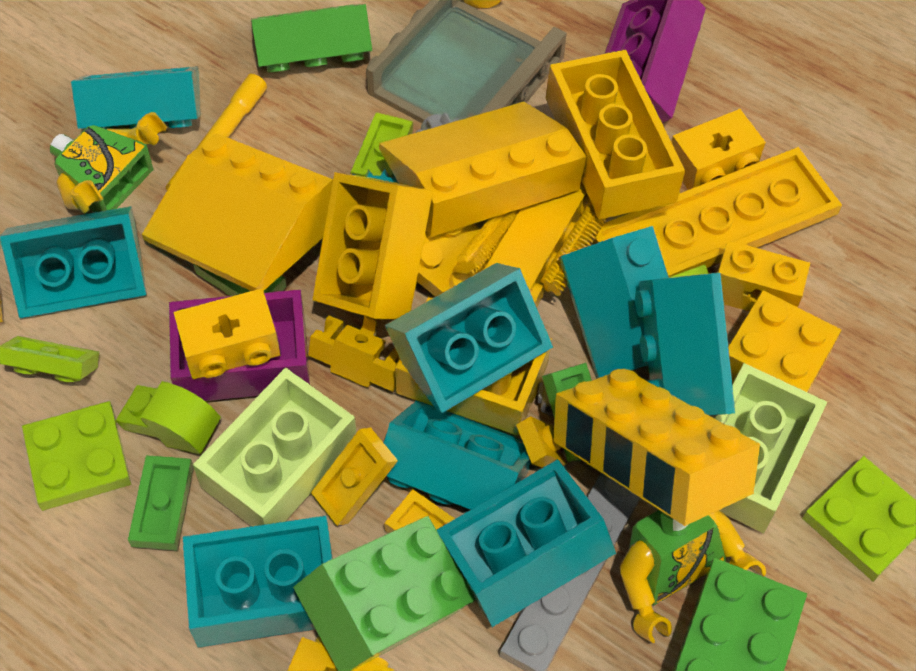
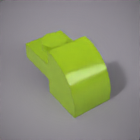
(170, 414)

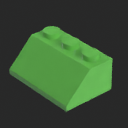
(312, 36)

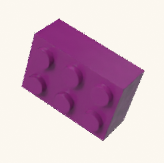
(248, 380)

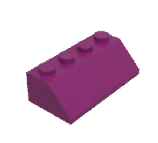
(660, 45)

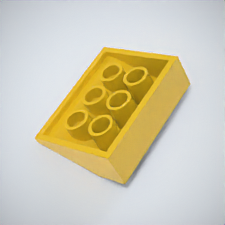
(487, 164)
(240, 212)

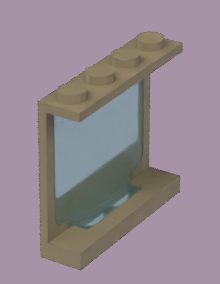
(460, 63)

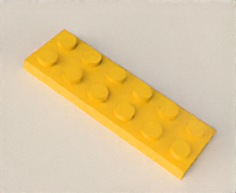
(741, 207)

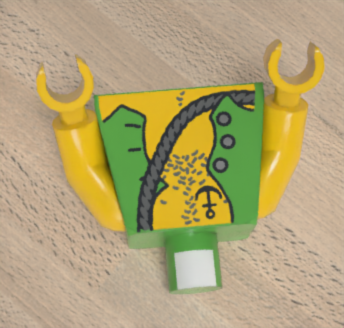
(103, 164)
(672, 556)

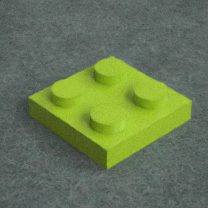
(76, 455)
(865, 518)

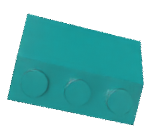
(129, 96)
(74, 261)
(603, 294)
(470, 335)
(687, 340)
(453, 456)
(527, 541)
(246, 578)

